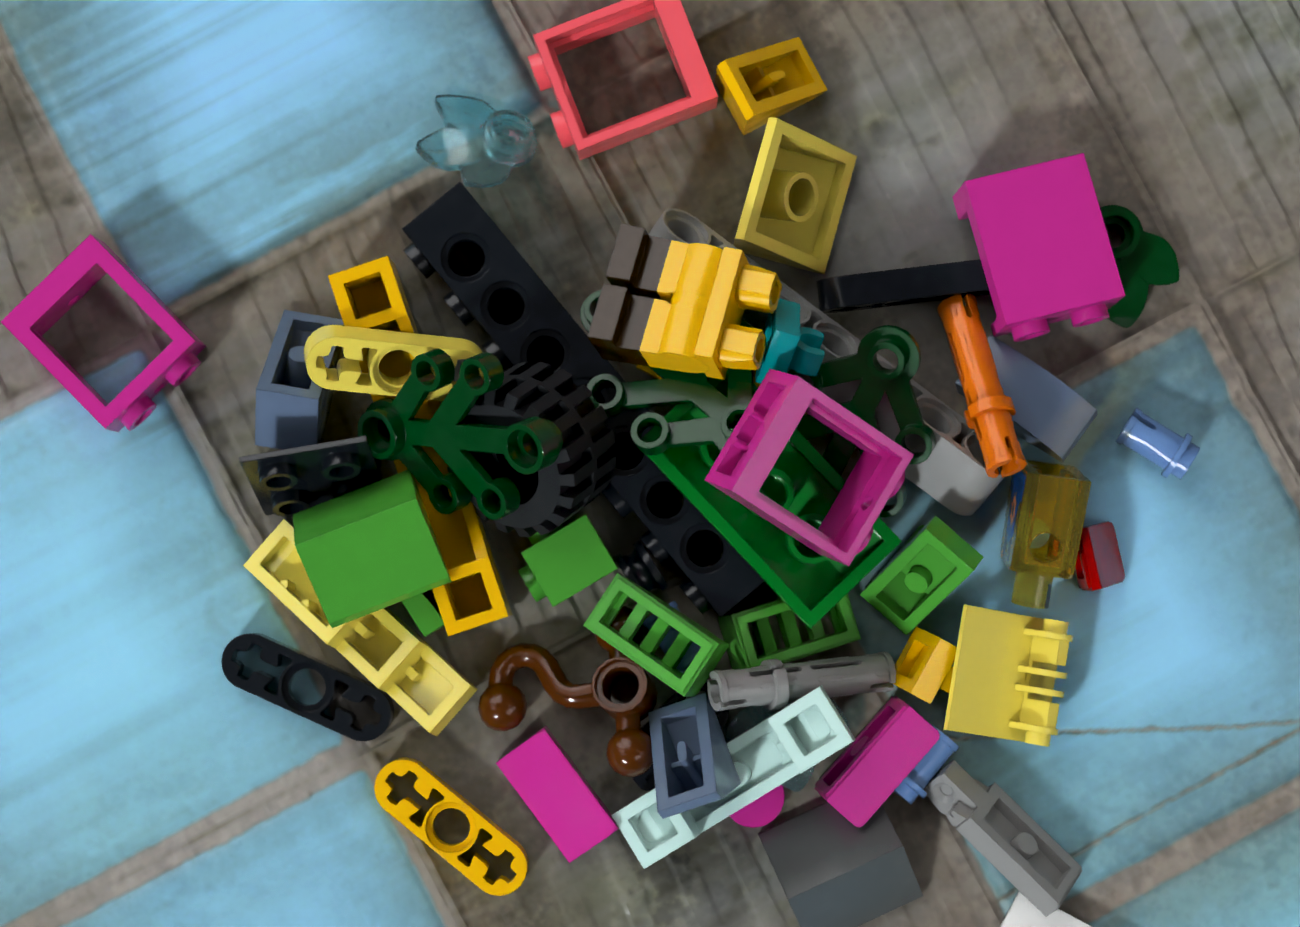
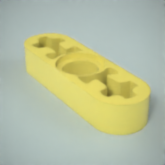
(348, 374)

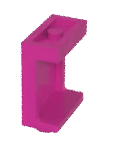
(1042, 246)

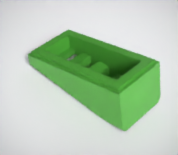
(741, 647)
(705, 661)

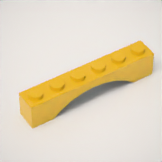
(375, 299)

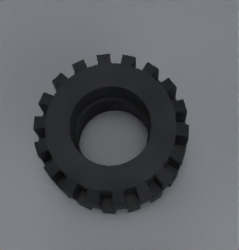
(585, 457)

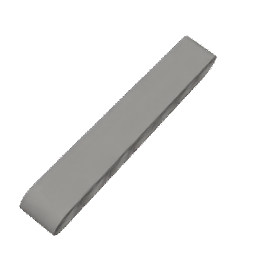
(955, 467)

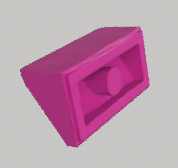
(877, 761)
(557, 794)

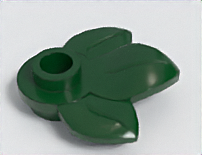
(1141, 262)

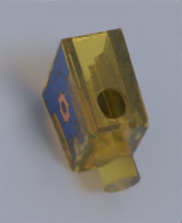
(1042, 501)

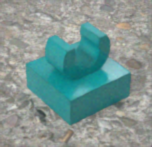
(789, 343)

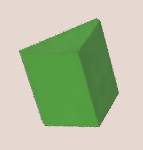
(369, 548)

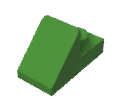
(921, 574)

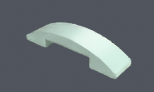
(763, 760)

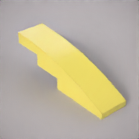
(375, 644)

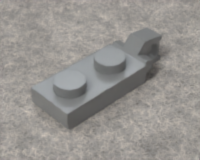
(1005, 836)

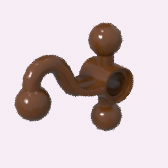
(505, 705)

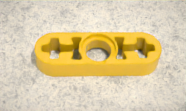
(479, 866)

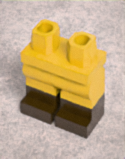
(681, 306)

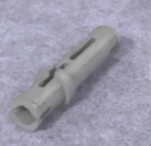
(779, 683)

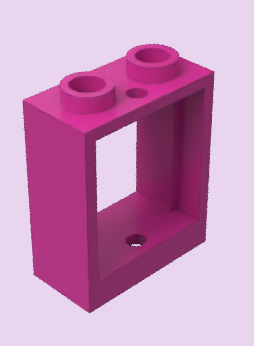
(62, 291)
(763, 436)

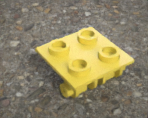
(1007, 675)

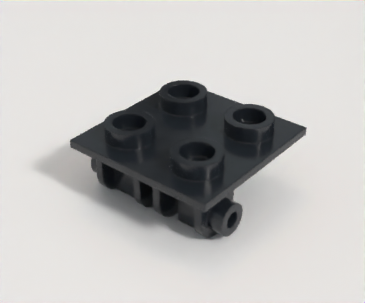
(310, 474)

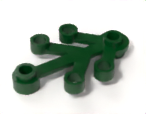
(674, 389)
(869, 394)
(399, 436)

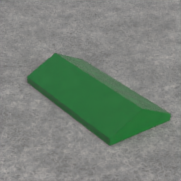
(799, 483)

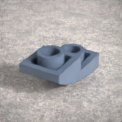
(1045, 407)

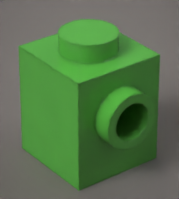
(565, 561)

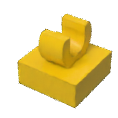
(925, 665)

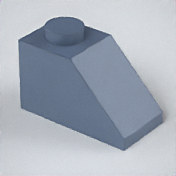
(289, 405)

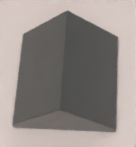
(838, 870)

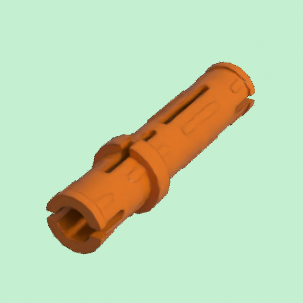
(988, 406)

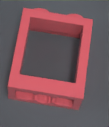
(601, 23)

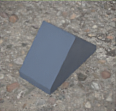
(689, 756)

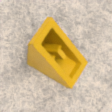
(768, 83)

